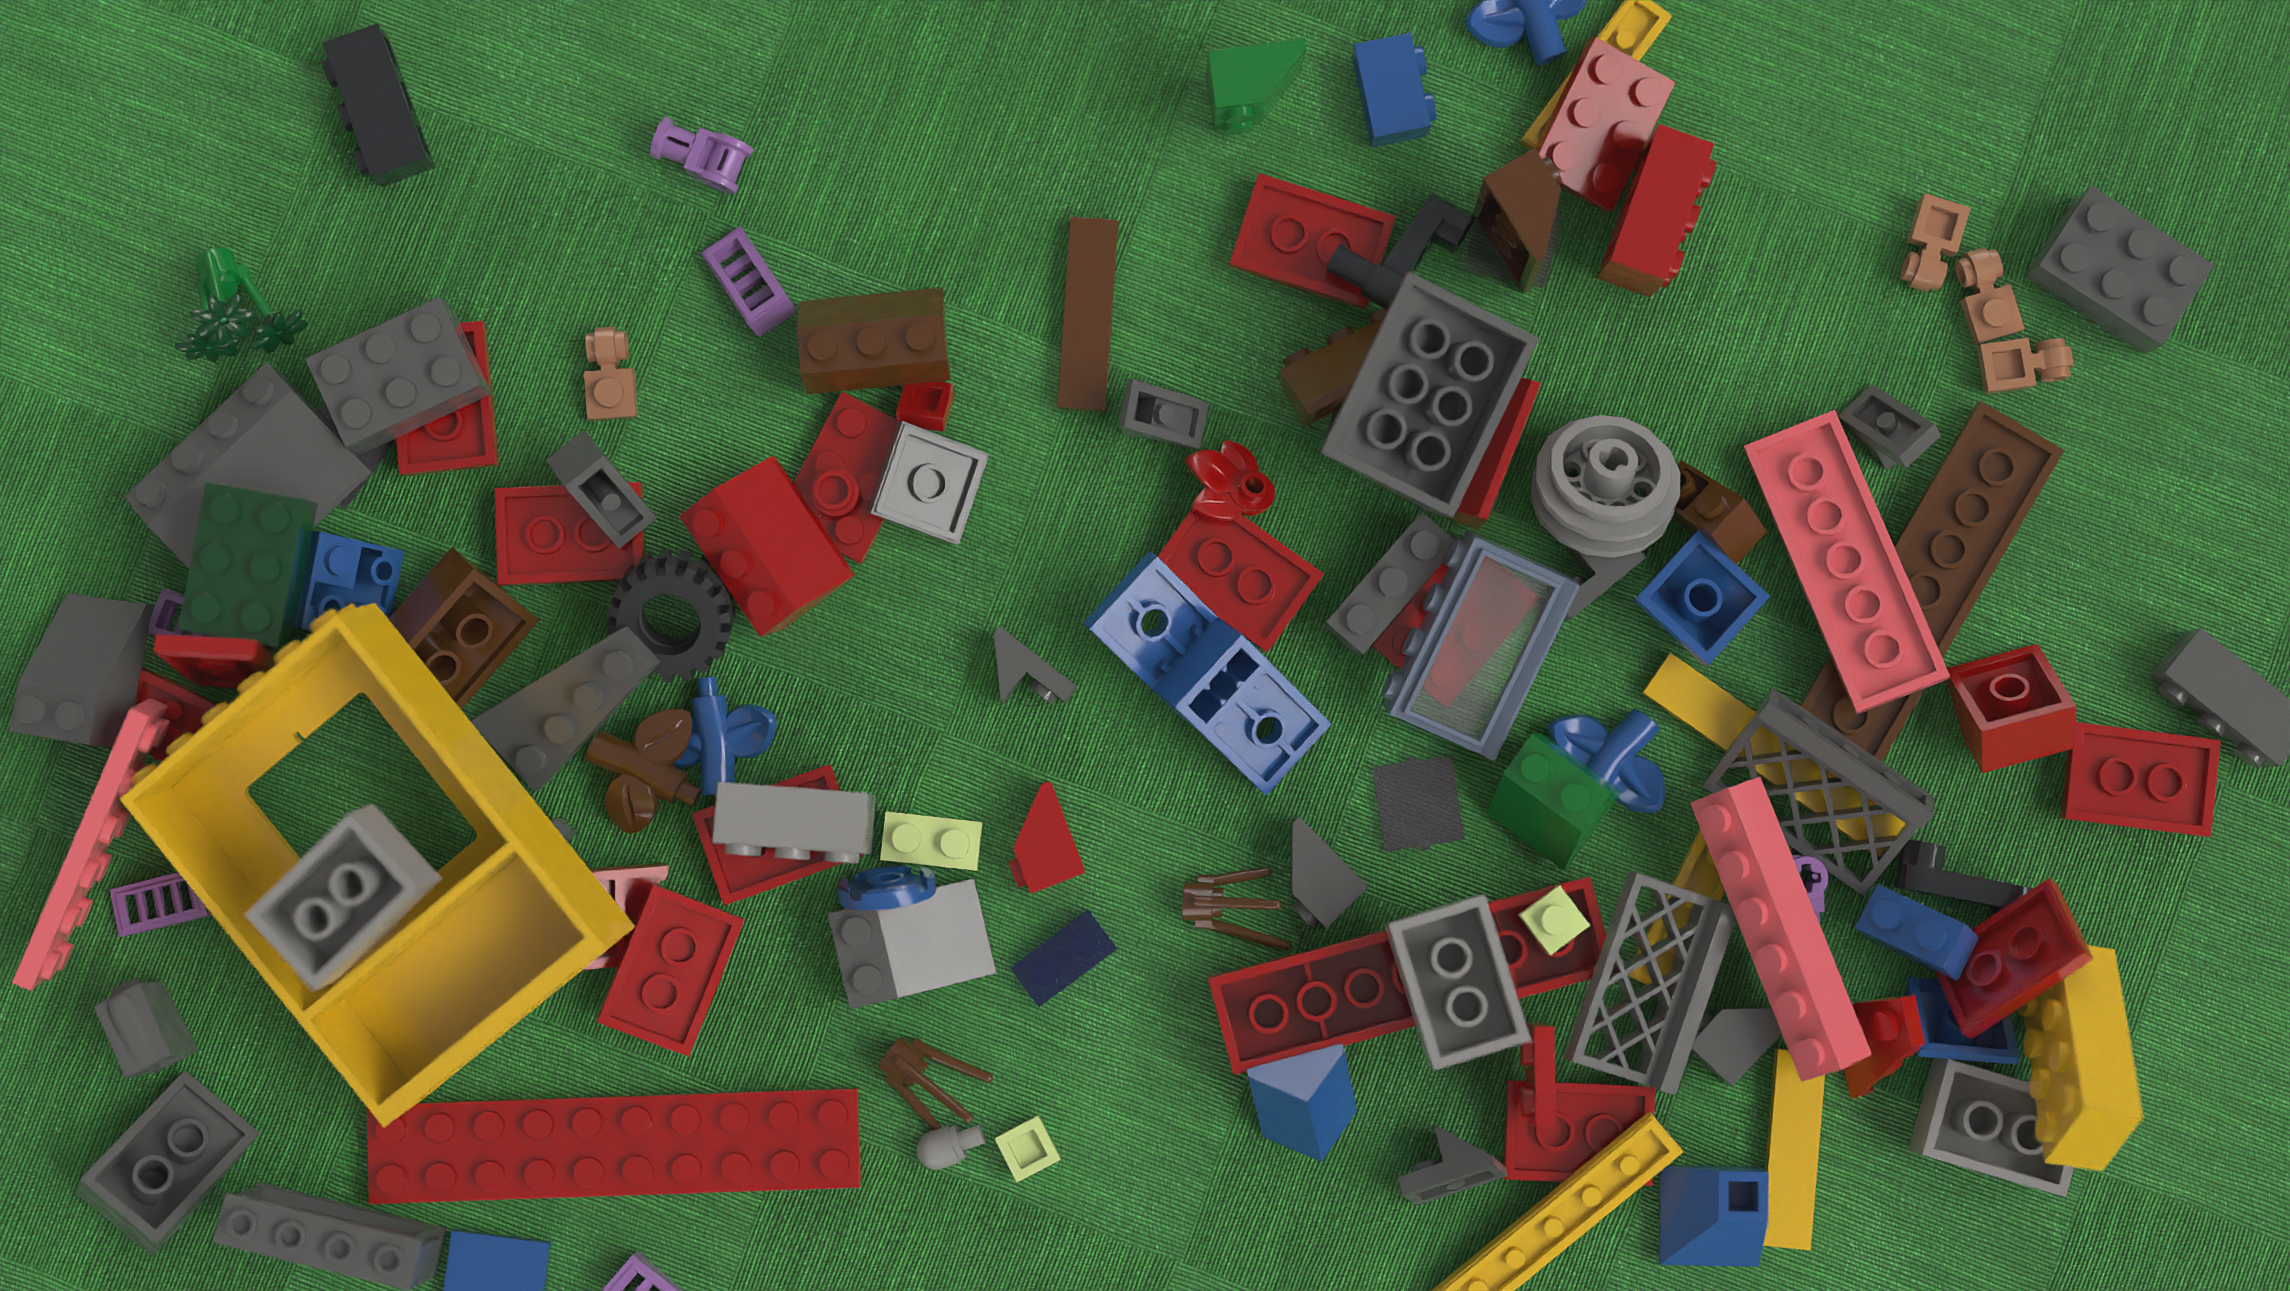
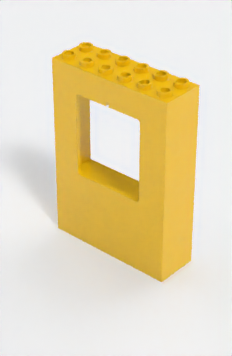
(472, 954)

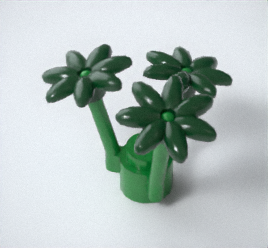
(218, 318)

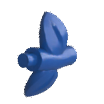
(1508, 21)
(722, 735)
(1615, 755)

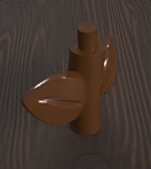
(645, 768)

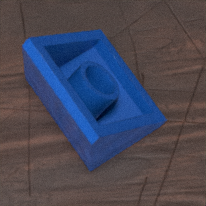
(1701, 598)
(1944, 1036)
(1304, 1100)

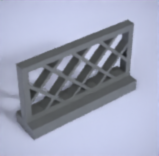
(1850, 766)
(1681, 992)

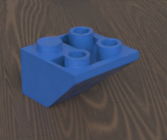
(347, 573)
(1712, 1215)

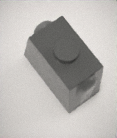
(144, 1028)

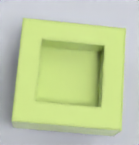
(1553, 920)
(1027, 1148)

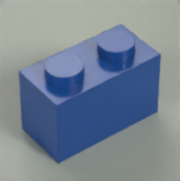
(1393, 90)
(1917, 932)

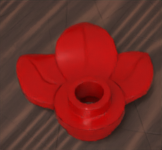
(1225, 483)

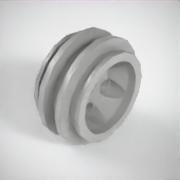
(1599, 507)

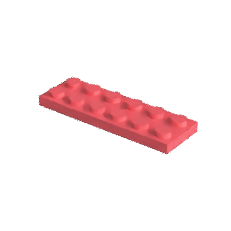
(1846, 562)
(87, 855)

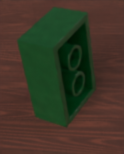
(247, 565)

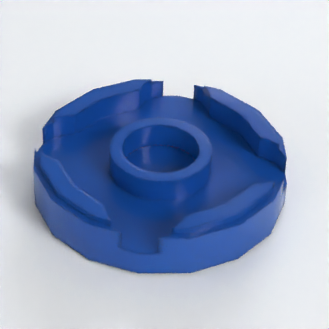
(886, 888)

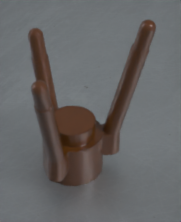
(1204, 902)
(906, 1065)

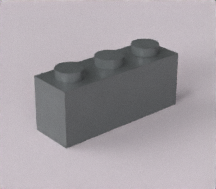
(1389, 585)
(2227, 698)

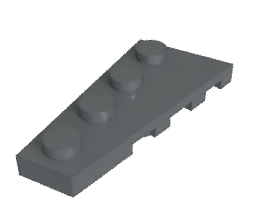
(562, 710)

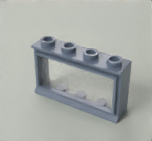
(1479, 644)

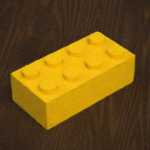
(2082, 1065)

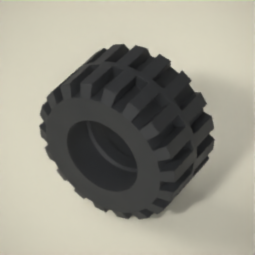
(685, 579)

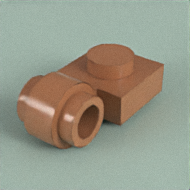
(1937, 229)
(1990, 311)
(2011, 365)
(609, 391)

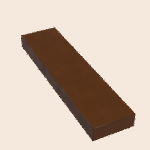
(1087, 314)

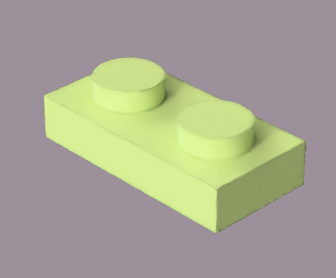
(931, 841)

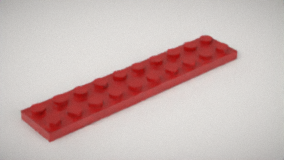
(616, 1146)

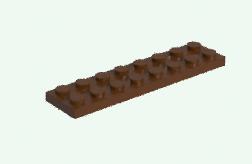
(1949, 553)

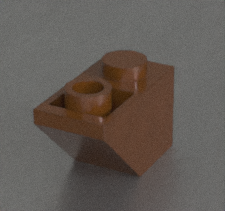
(1716, 513)

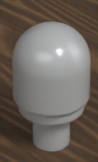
(947, 1145)

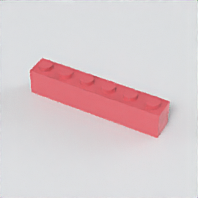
(1781, 929)

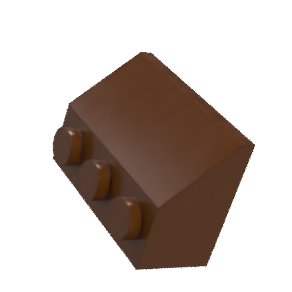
(1518, 213)
(873, 341)
(1321, 380)
(461, 625)

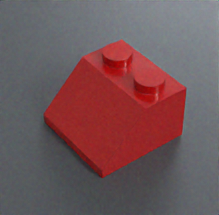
(2012, 708)

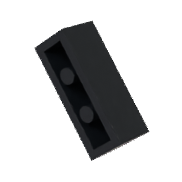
(377, 106)

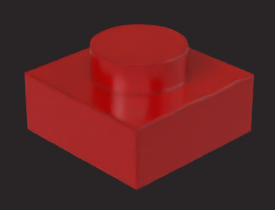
(926, 405)

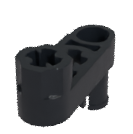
(1435, 223)
(1922, 872)

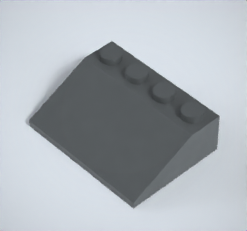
(1429, 395)
(255, 440)

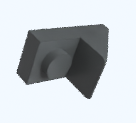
(1162, 415)
(1888, 428)
(1602, 574)
(1018, 661)
(1461, 1169)

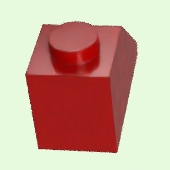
(1045, 845)

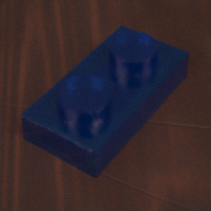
(1063, 958)

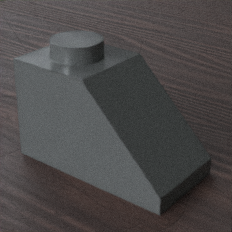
(601, 489)
(1319, 878)
(1733, 1039)

